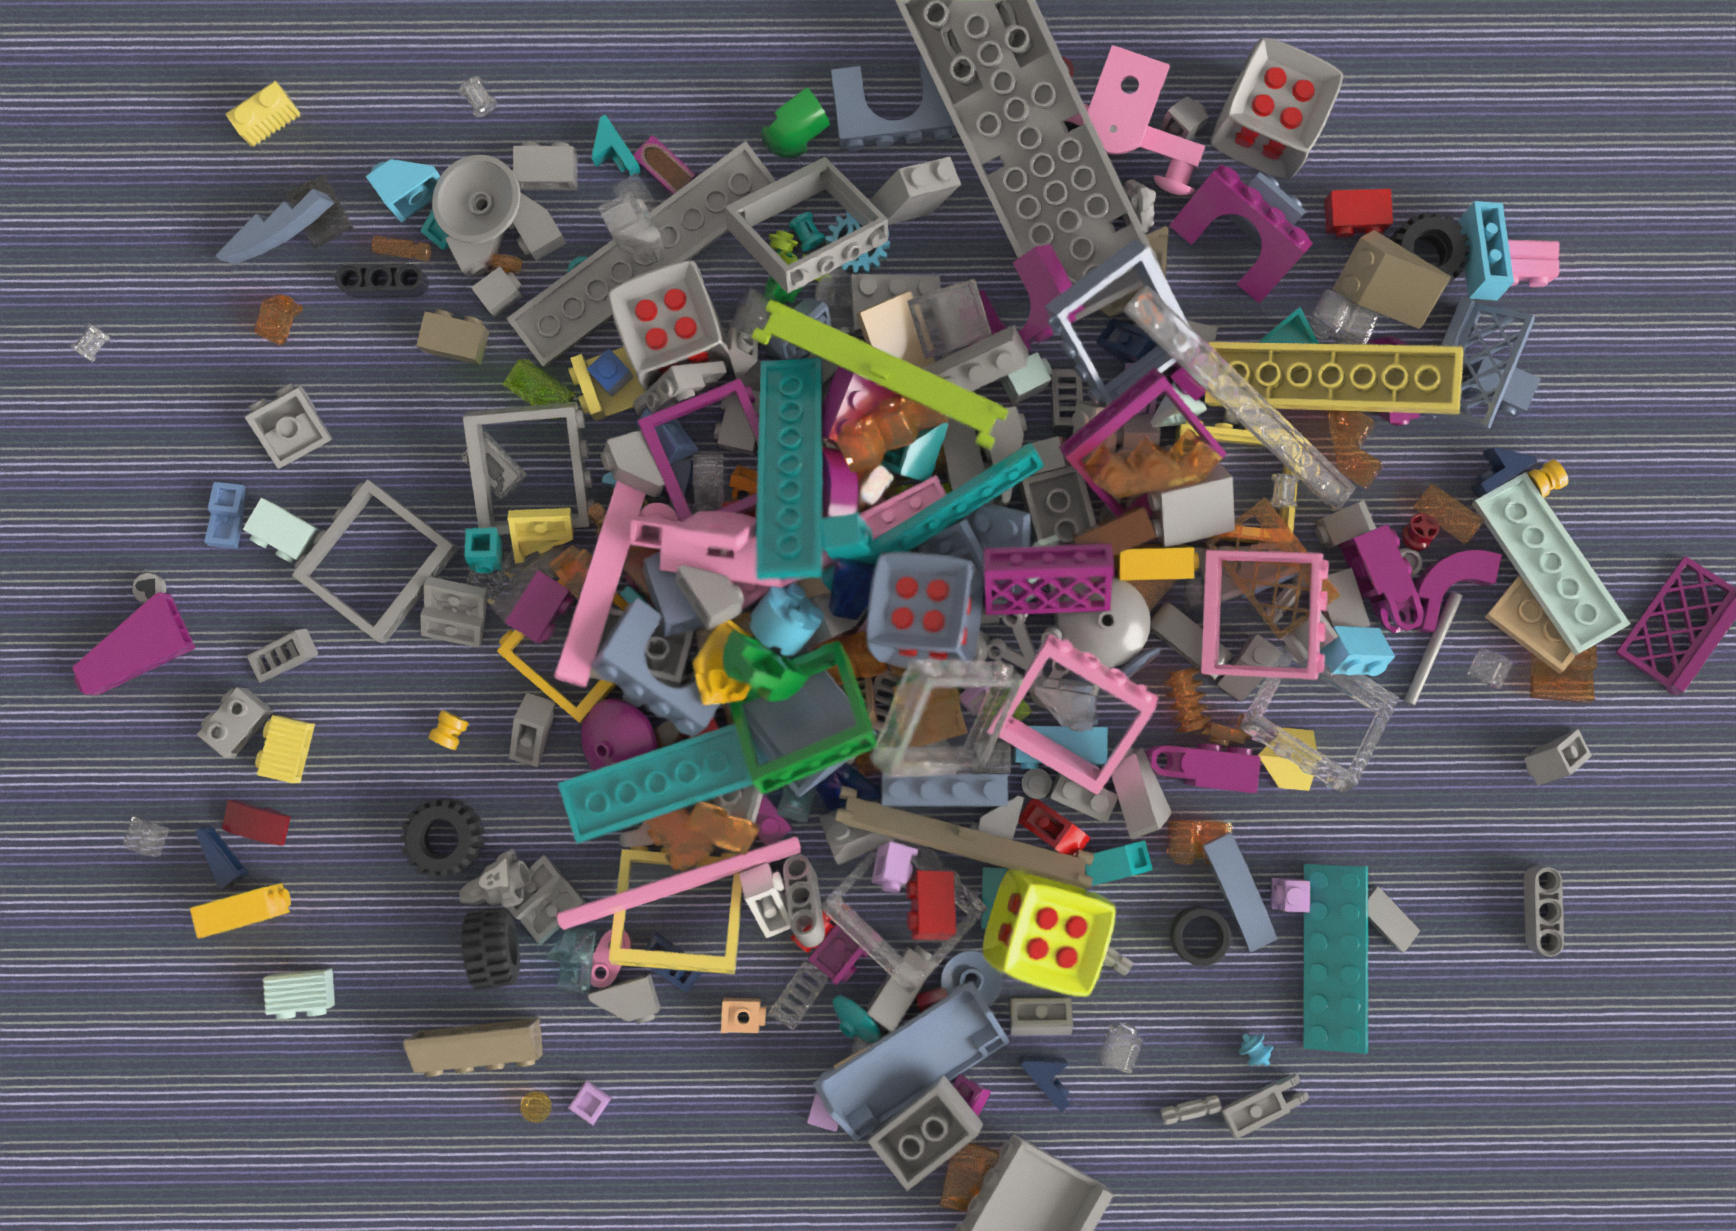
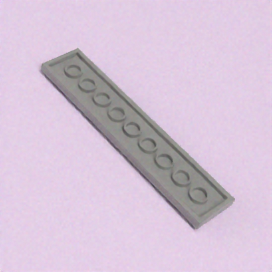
(687, 225)

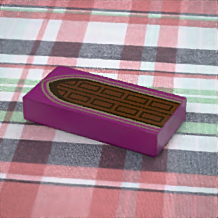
(663, 165)

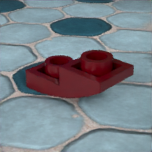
(256, 823)

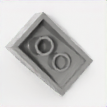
(1008, 439)

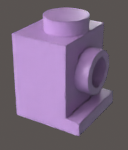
(893, 866)
(1290, 894)

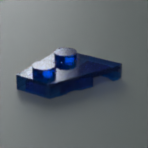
(850, 588)
(846, 776)

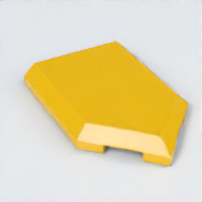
(709, 670)

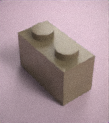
(453, 337)

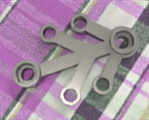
(1028, 652)

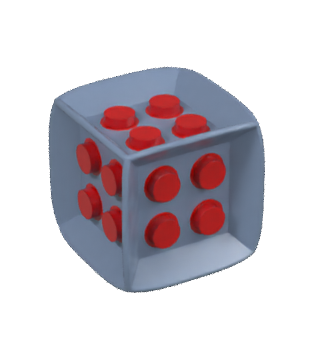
(923, 609)

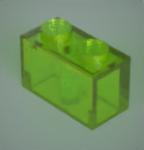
(536, 385)

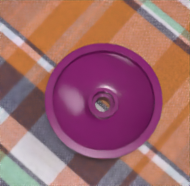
(615, 733)

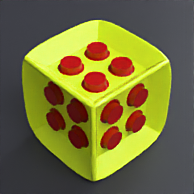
(1048, 933)

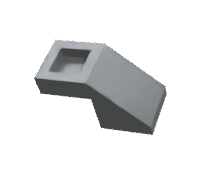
(743, 356)

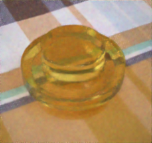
(536, 1106)

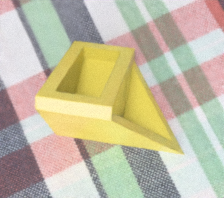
(1285, 772)

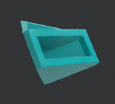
(1292, 330)

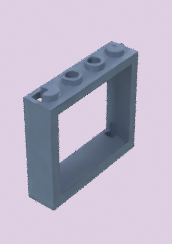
(1131, 255)

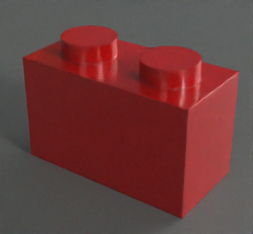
(1358, 211)
(931, 905)

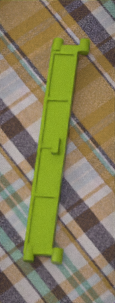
(882, 369)

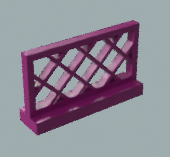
(1048, 565)
(1701, 645)

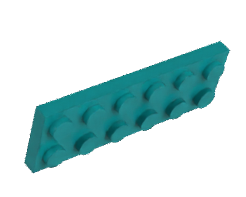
(655, 783)
(1336, 959)

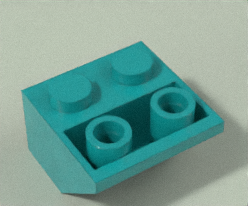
(918, 458)

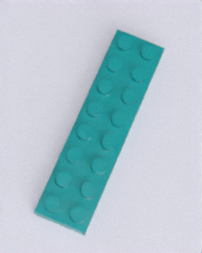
(790, 470)

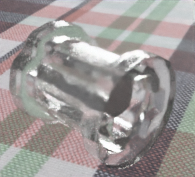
(477, 97)
(90, 342)
(1284, 490)

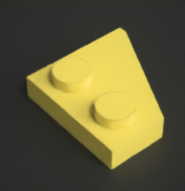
(539, 530)

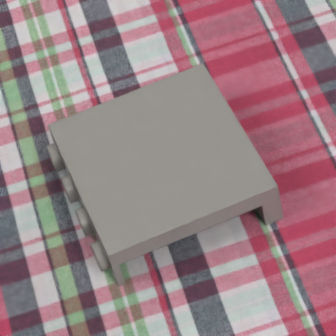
(1035, 1194)

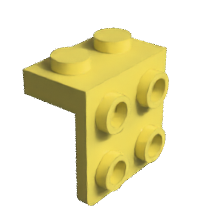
(595, 398)

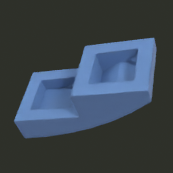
(226, 515)

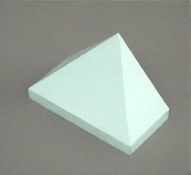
(1169, 415)

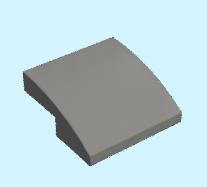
(453, 612)
(544, 899)

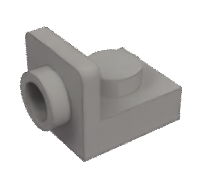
(1297, 640)

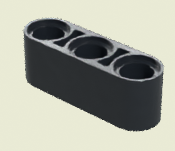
(369, 274)

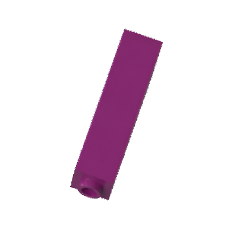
(136, 646)

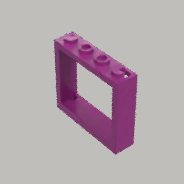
(1114, 417)
(649, 423)

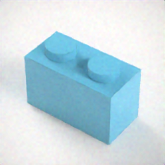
(1358, 651)

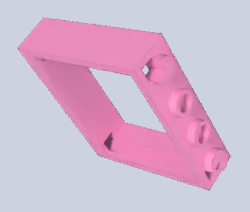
(1212, 609)
(1052, 753)

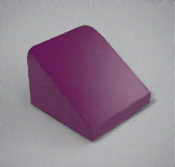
(972, 1092)

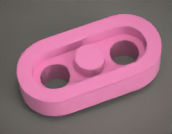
(601, 959)

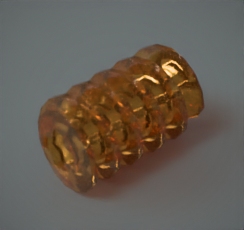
(1187, 700)

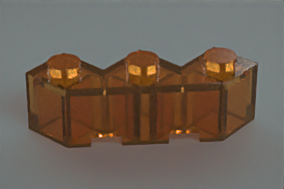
(885, 428)
(1348, 434)
(1152, 467)

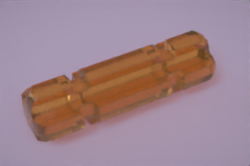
(401, 248)

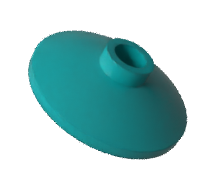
(855, 1020)

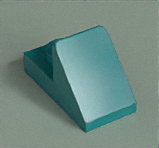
(609, 144)

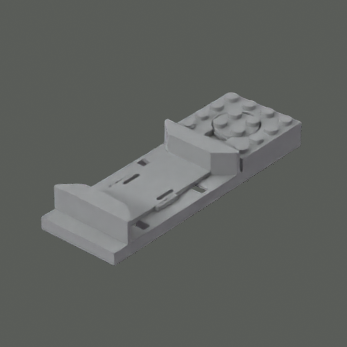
(1011, 102)

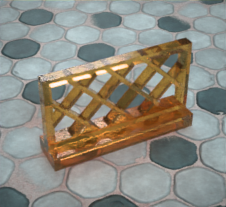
(1287, 543)

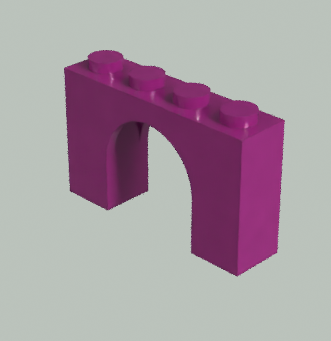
(1280, 240)
(1044, 281)

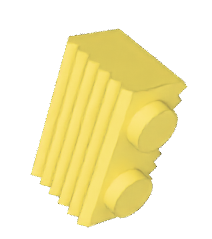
(263, 114)
(284, 749)

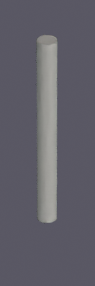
(1432, 648)

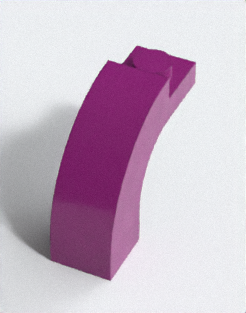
(838, 484)
(1468, 566)

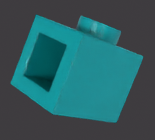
(483, 549)

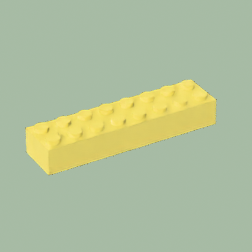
(1349, 376)

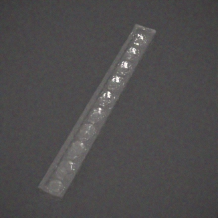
(1239, 398)

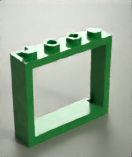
(822, 753)

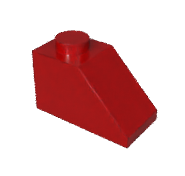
(1053, 828)

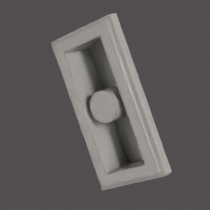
(1390, 920)
(1040, 1016)

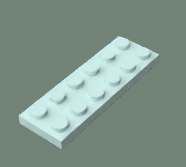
(1550, 564)

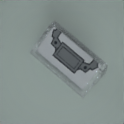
(503, 471)

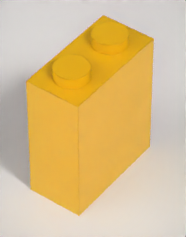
(1156, 562)
(240, 910)

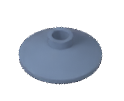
(1139, 661)
(972, 962)

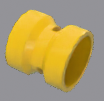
(1549, 477)
(448, 730)

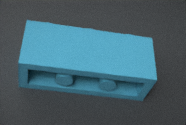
(1489, 261)
(1087, 744)

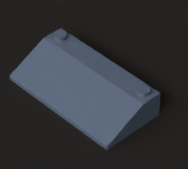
(801, 720)
(909, 1060)

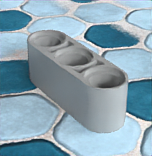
(1183, 636)
(808, 912)
(1553, 922)

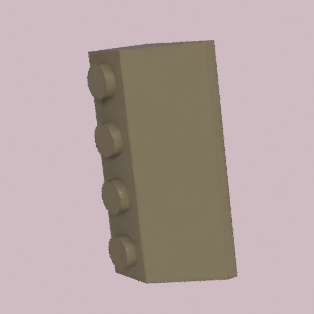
(474, 1046)

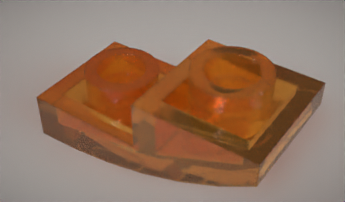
(1449, 513)
(720, 829)

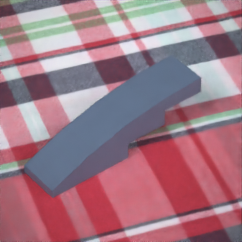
(266, 233)
(1239, 891)

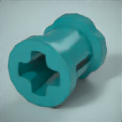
(806, 231)

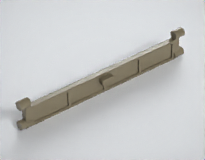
(964, 841)

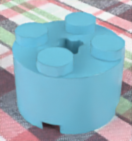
(785, 619)

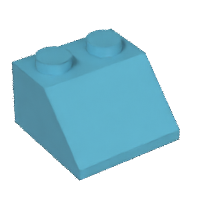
(404, 186)

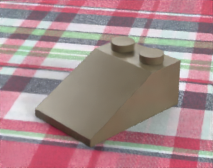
(1391, 280)

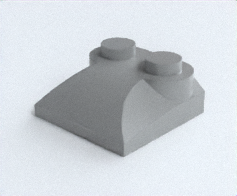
(848, 841)

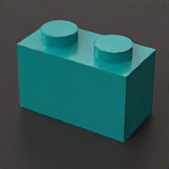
(847, 538)

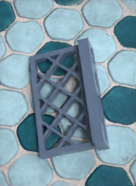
(1460, 335)

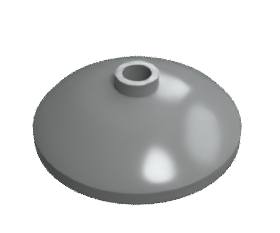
(466, 188)
(1121, 639)

